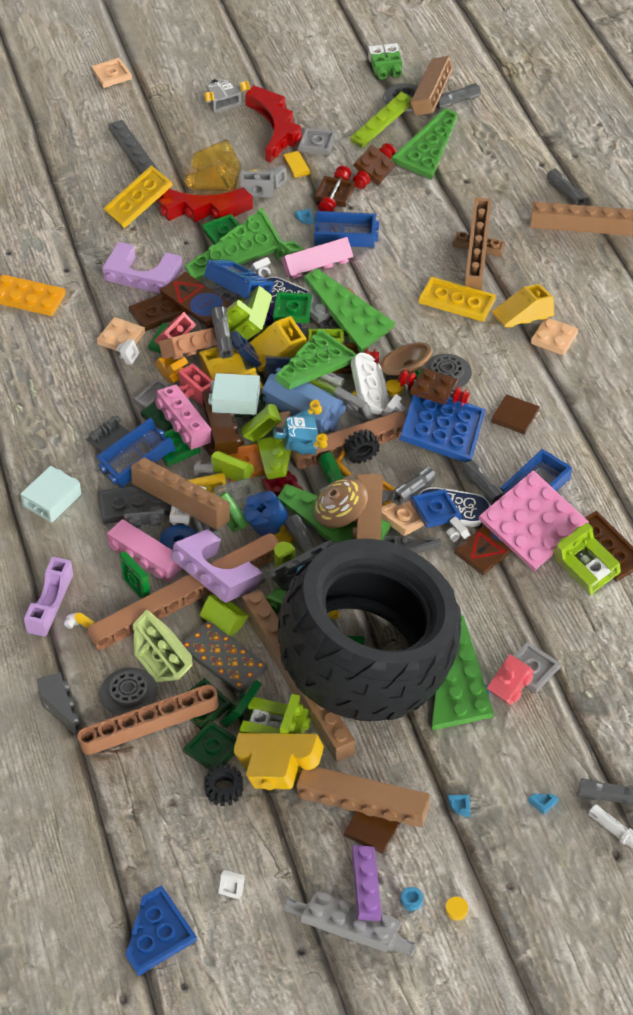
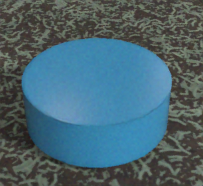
(411, 898)

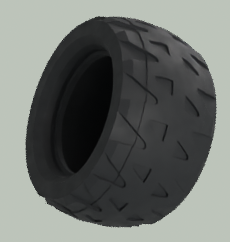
(357, 678)

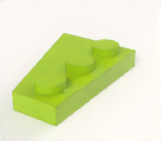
(274, 457)

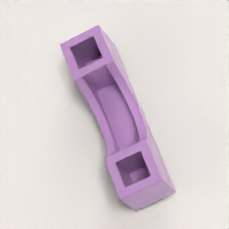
(57, 579)

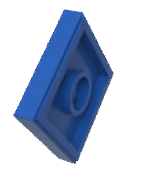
(435, 508)

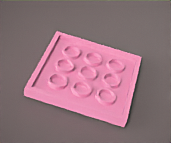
(532, 520)

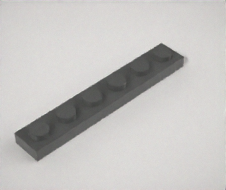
(131, 146)

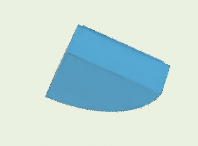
(305, 216)
(543, 802)
(460, 804)

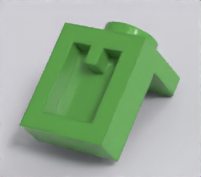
(287, 248)
(276, 599)

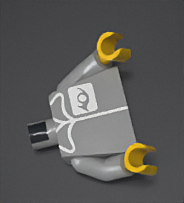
(224, 94)

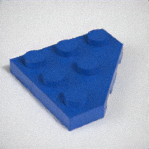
(157, 932)

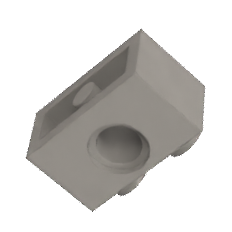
(258, 183)

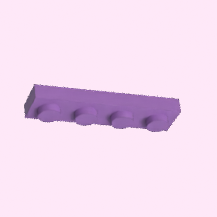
(366, 883)

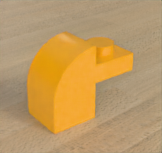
(170, 368)

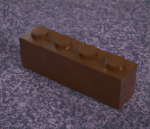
(222, 428)

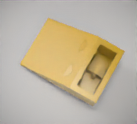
(525, 306)
(280, 340)
(211, 363)

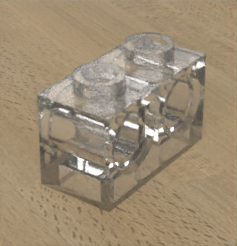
(238, 491)

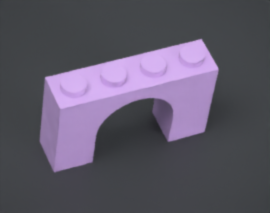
(118, 269)
(224, 583)

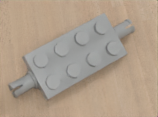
(341, 919)

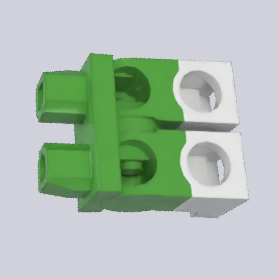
(385, 62)

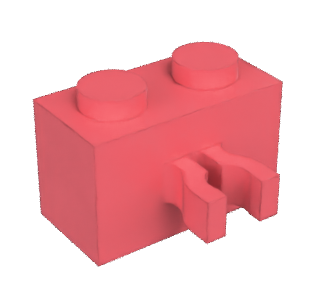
(179, 326)
(194, 383)
(511, 680)

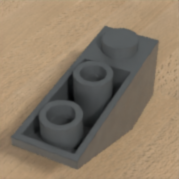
(55, 700)

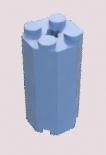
(299, 399)

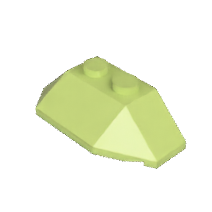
(159, 649)

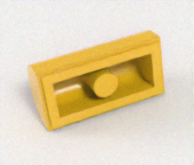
(210, 481)

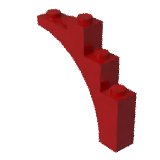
(274, 109)
(197, 207)

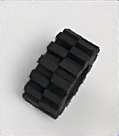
(361, 446)
(220, 774)

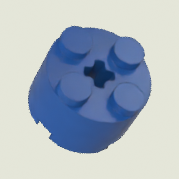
(265, 513)

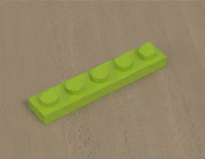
(381, 120)

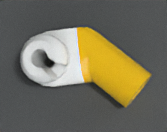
(76, 619)

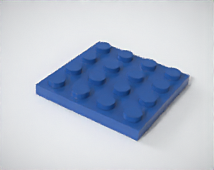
(443, 428)

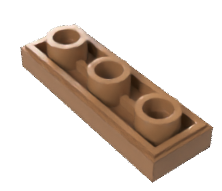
(494, 246)

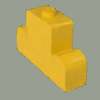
(275, 757)

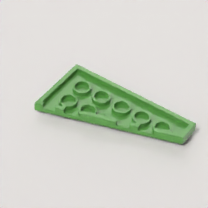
(427, 146)
(242, 244)
(351, 313)
(315, 359)
(302, 504)
(463, 693)

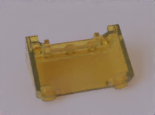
(216, 168)

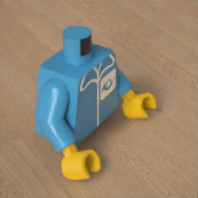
(301, 431)

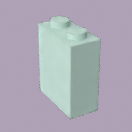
(235, 393)
(51, 494)

